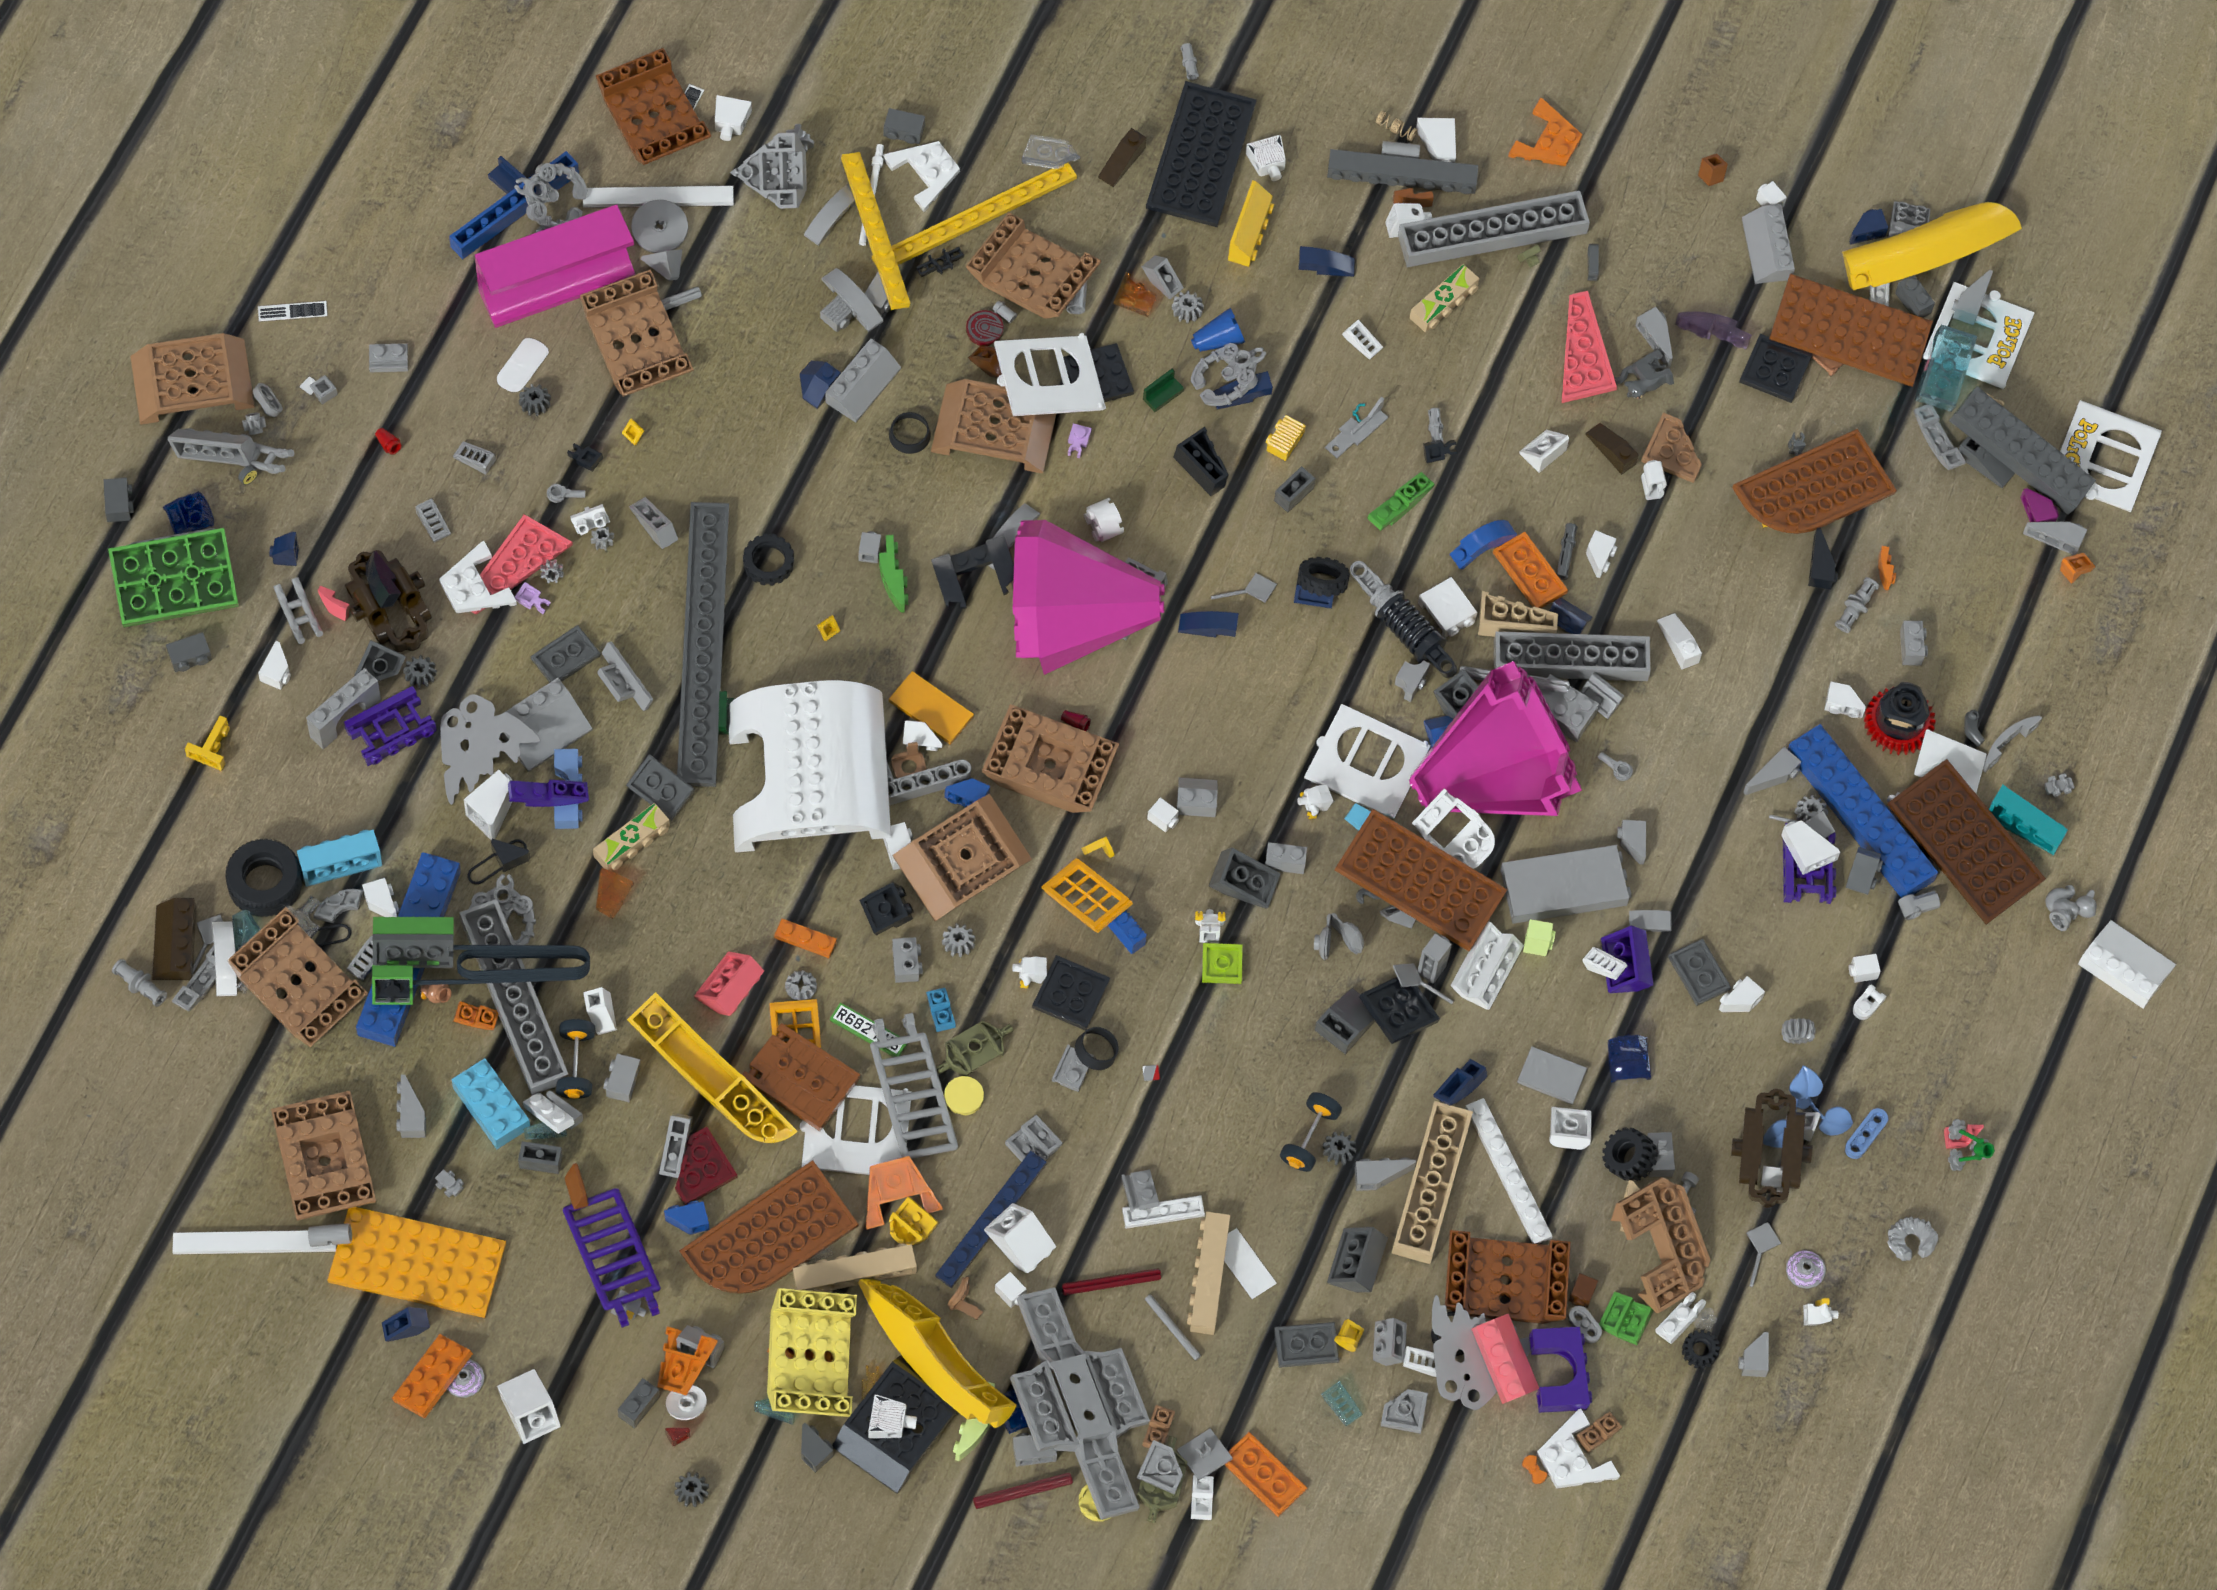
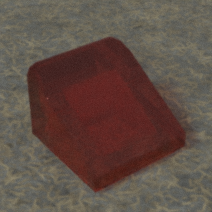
(677, 1435)

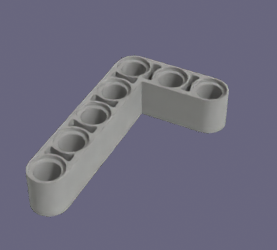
(930, 775)

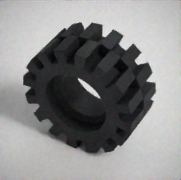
(1692, 1357)

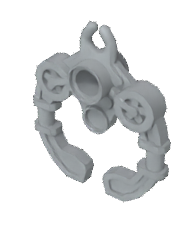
(545, 193)
(1240, 365)
(515, 902)

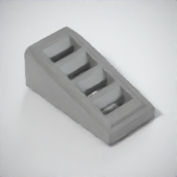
(483, 467)
(426, 510)
(367, 947)
(577, 1116)

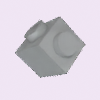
(869, 547)

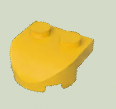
(911, 1223)

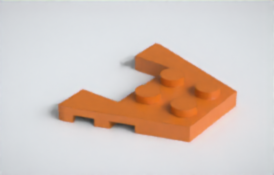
(1555, 143)
(896, 1181)
(682, 1369)

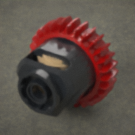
(1899, 718)

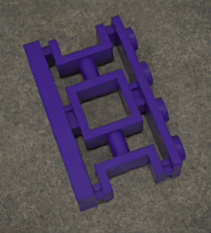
(383, 713)
(1790, 865)

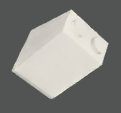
(489, 804)
(1020, 1237)
(529, 1406)

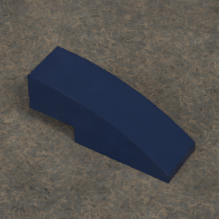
(1325, 262)
(1263, 388)
(1208, 623)
(1461, 1083)

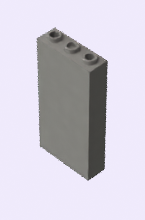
(1565, 884)

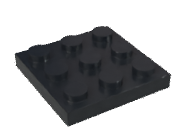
(1775, 368)
(1110, 372)
(1071, 992)
(1399, 1009)

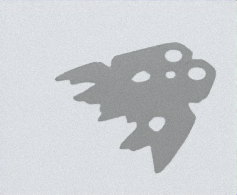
(483, 742)
(1457, 1336)

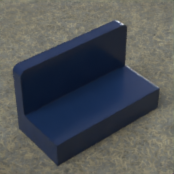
(505, 175)
(1304, 597)
(1570, 617)

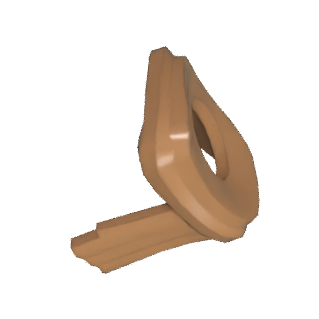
(911, 754)
(957, 1302)

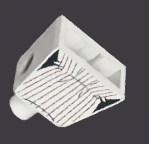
(1267, 156)
(889, 1418)

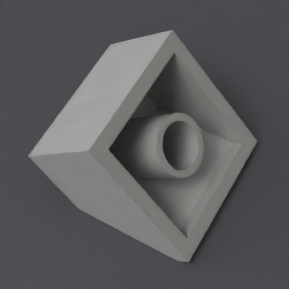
(1197, 797)
(689, 1339)

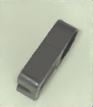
(1593, 262)

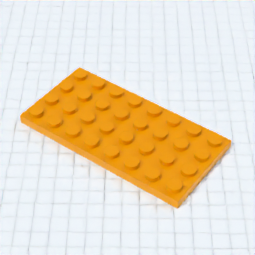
(418, 1262)

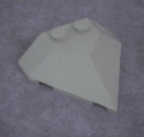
(777, 171)

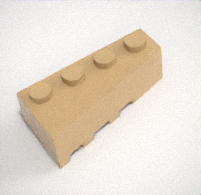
(1506, 616)

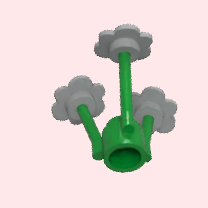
(1980, 1148)

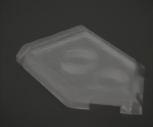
(1048, 152)

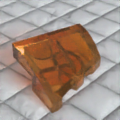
(1134, 296)
(611, 892)

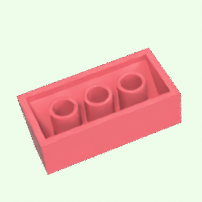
(1505, 1358)

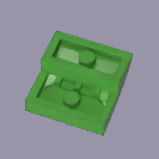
(1625, 1318)

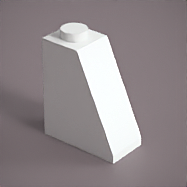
(1438, 137)
(1808, 847)

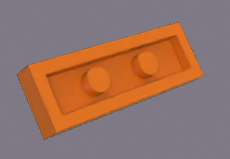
(805, 938)

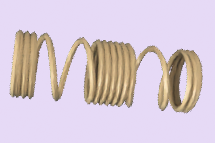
(1396, 126)

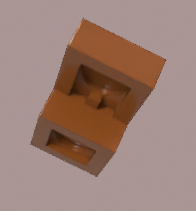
(1407, 196)

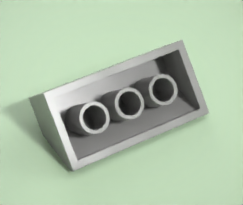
(1768, 244)
(862, 381)
(212, 446)

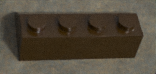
(174, 939)

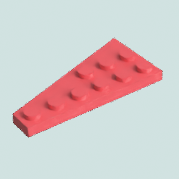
(1586, 360)
(522, 555)

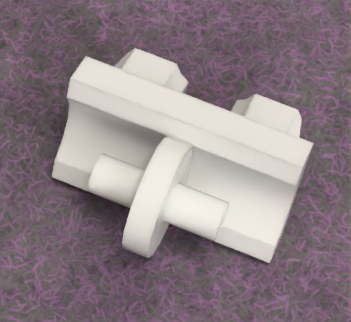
(590, 519)

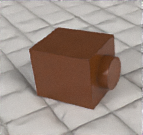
(1712, 169)

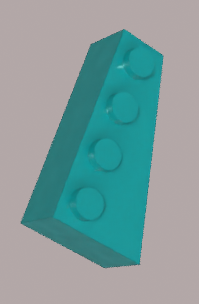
(2027, 821)

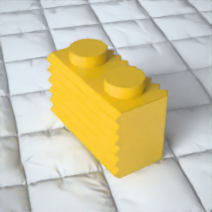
(1285, 437)

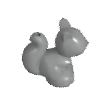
(2064, 910)

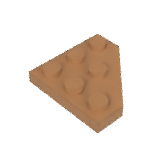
(1673, 449)

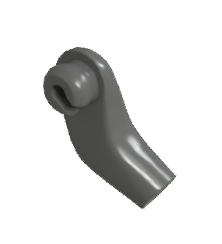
(1971, 729)

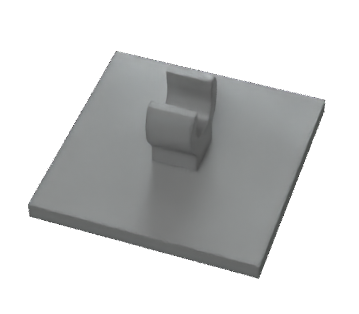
(1204, 1454)

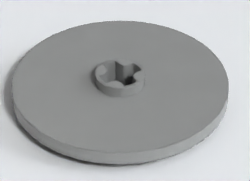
(661, 212)

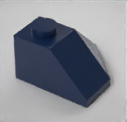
(816, 380)

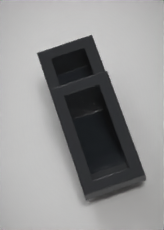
(381, 581)

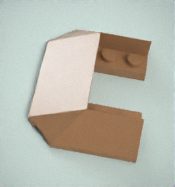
(1683, 1255)

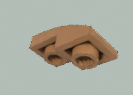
(1159, 1426)
(1599, 1432)

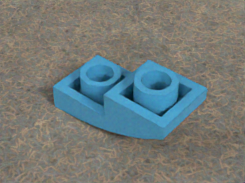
(940, 1009)

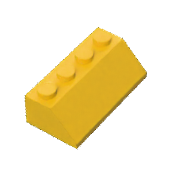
(1250, 225)

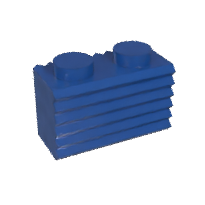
(1128, 932)

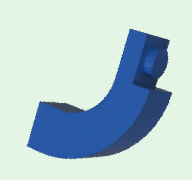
(1481, 540)

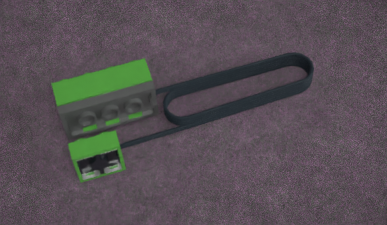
(428, 943)

